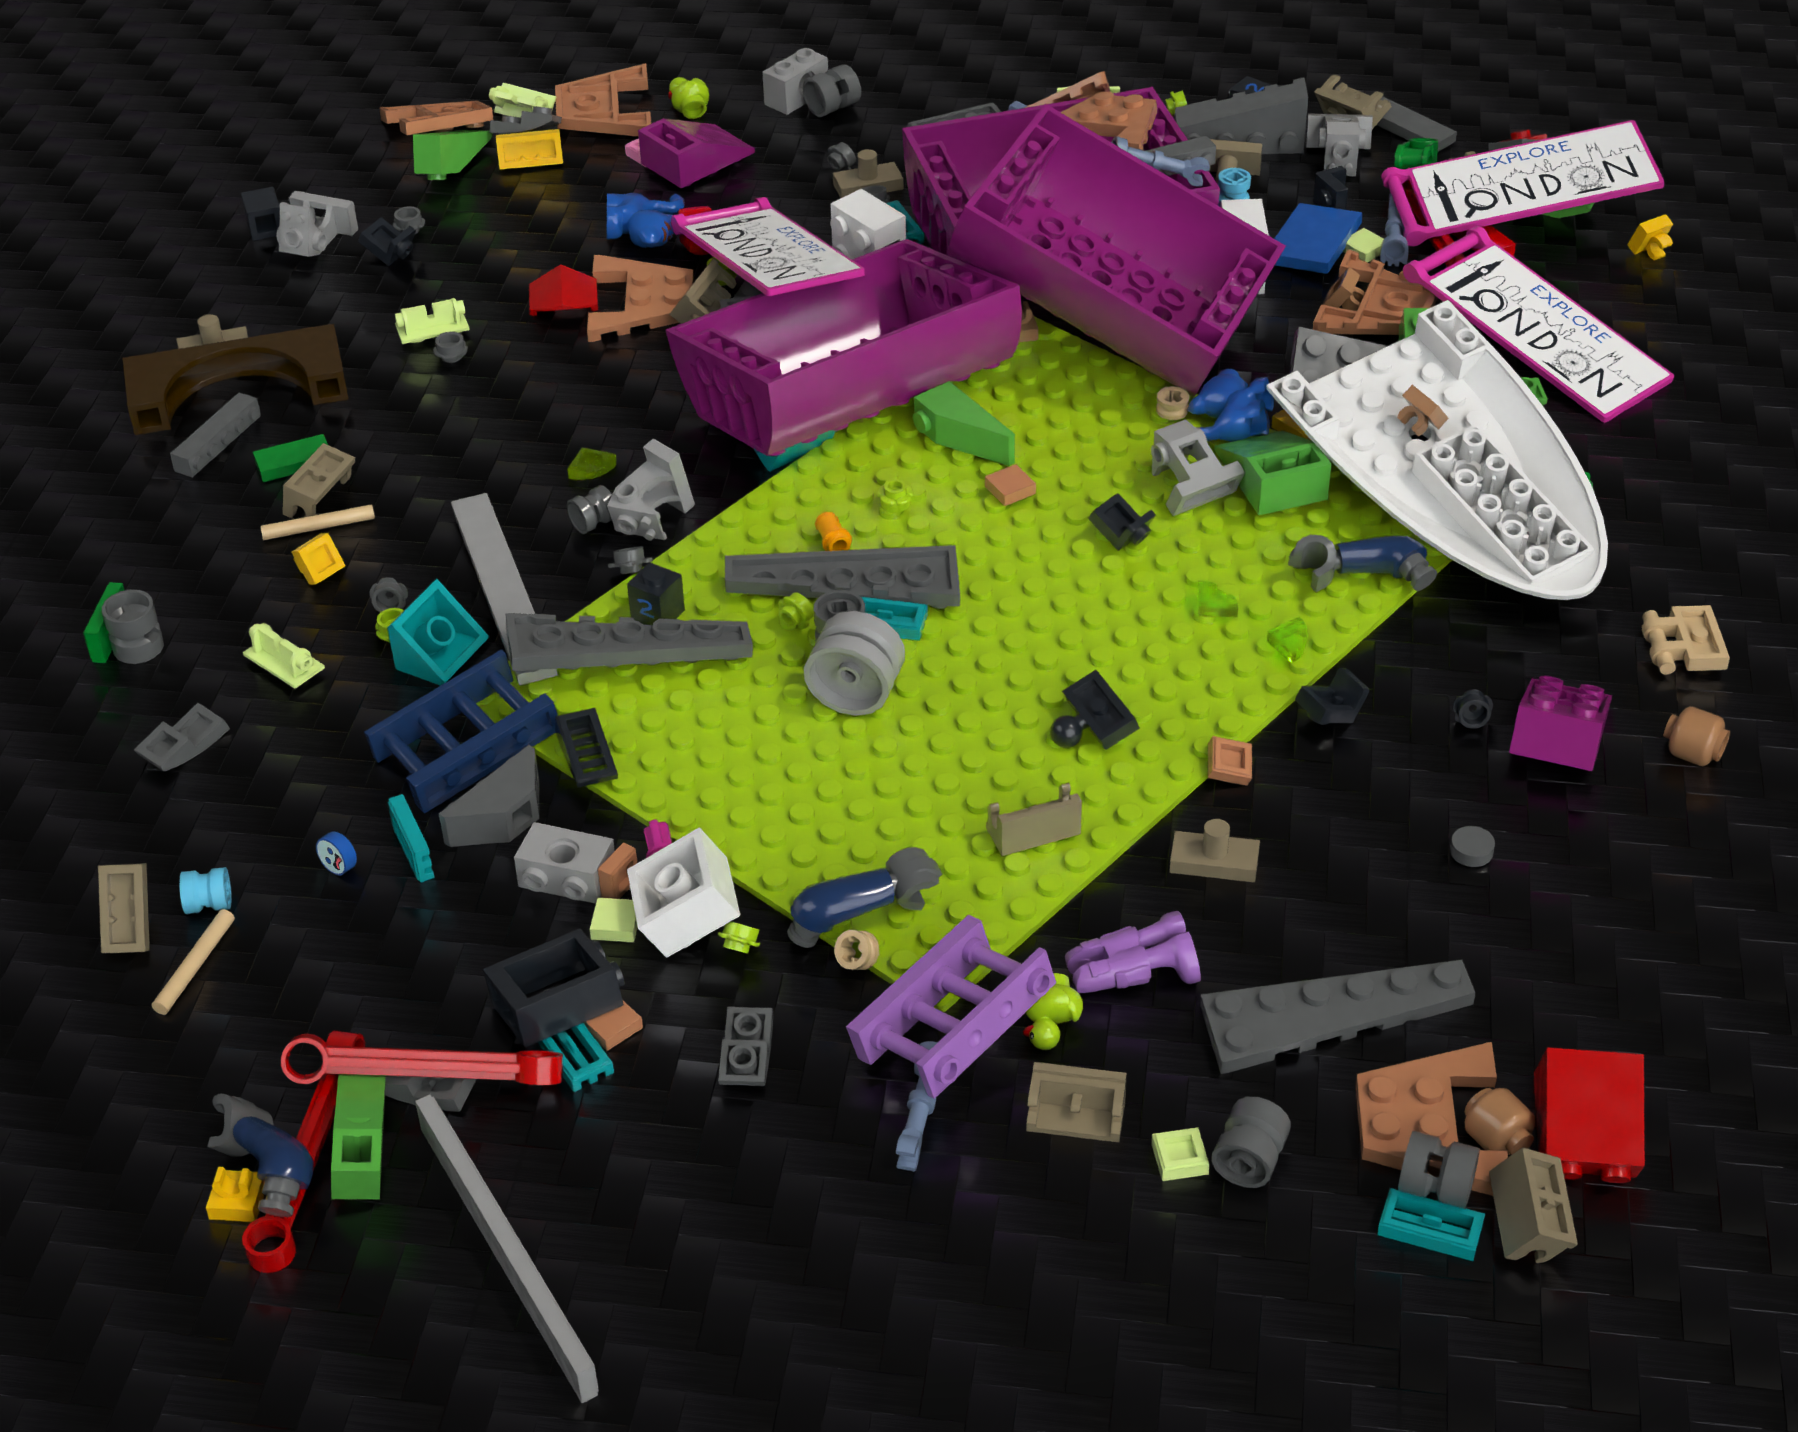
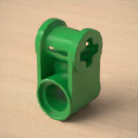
(1416, 153)

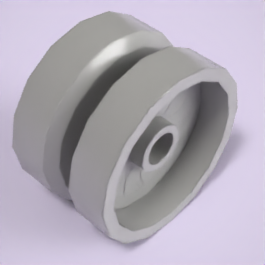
(854, 663)

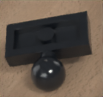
(1097, 710)

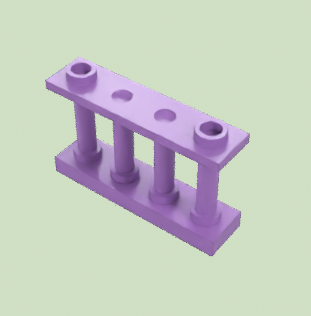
(930, 980)

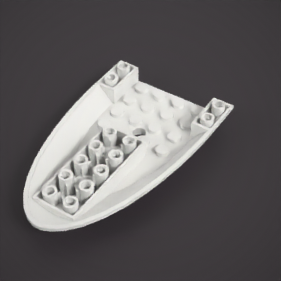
(1486, 486)

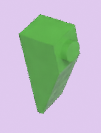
(446, 151)
(961, 424)

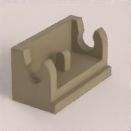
(1350, 101)
(704, 294)
(315, 479)
(1036, 824)
(1076, 1102)
(1532, 1206)

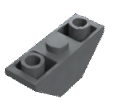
(496, 806)

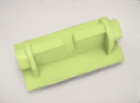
(512, 100)
(416, 326)
(281, 657)

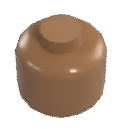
(1696, 736)
(1499, 1121)

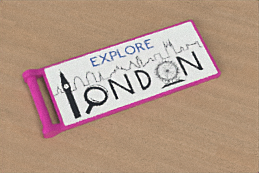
(1524, 180)
(766, 247)
(1541, 326)

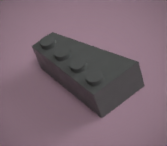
(1265, 117)

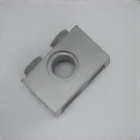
(785, 79)
(562, 862)

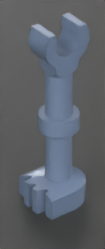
(1159, 161)
(1394, 246)
(920, 1107)

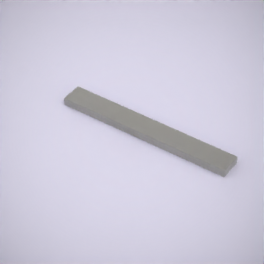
(495, 569)
(508, 1250)

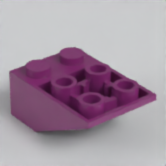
(688, 150)
(1560, 722)

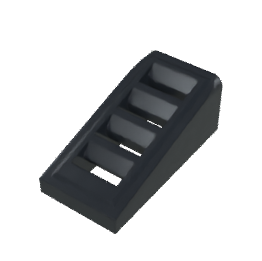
(579, 724)

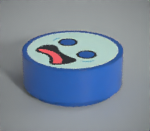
(336, 853)

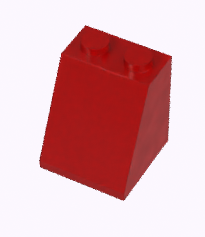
(1591, 1112)

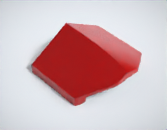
(563, 290)

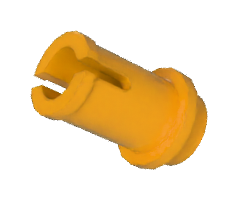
(833, 535)

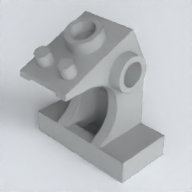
(1341, 137)
(309, 234)
(1197, 481)
(653, 483)

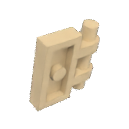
(1697, 638)

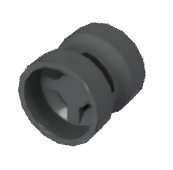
(589, 510)

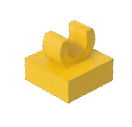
(1652, 237)
(318, 558)
(235, 1195)

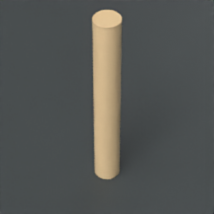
(317, 522)
(193, 962)

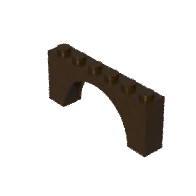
(164, 379)

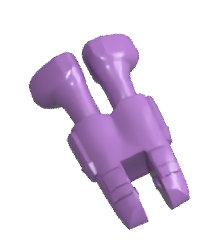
(1122, 960)

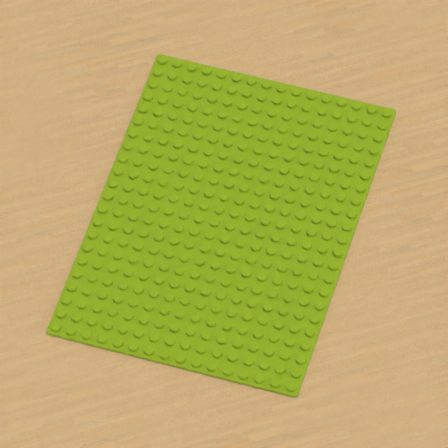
(968, 723)

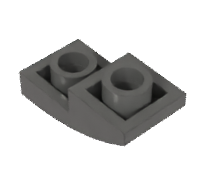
(538, 120)
(746, 1046)

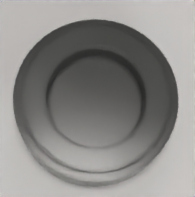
(1472, 846)

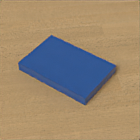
(1316, 237)

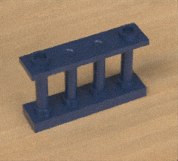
(475, 757)

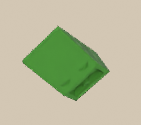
(1279, 470)

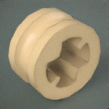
(1172, 403)
(845, 953)

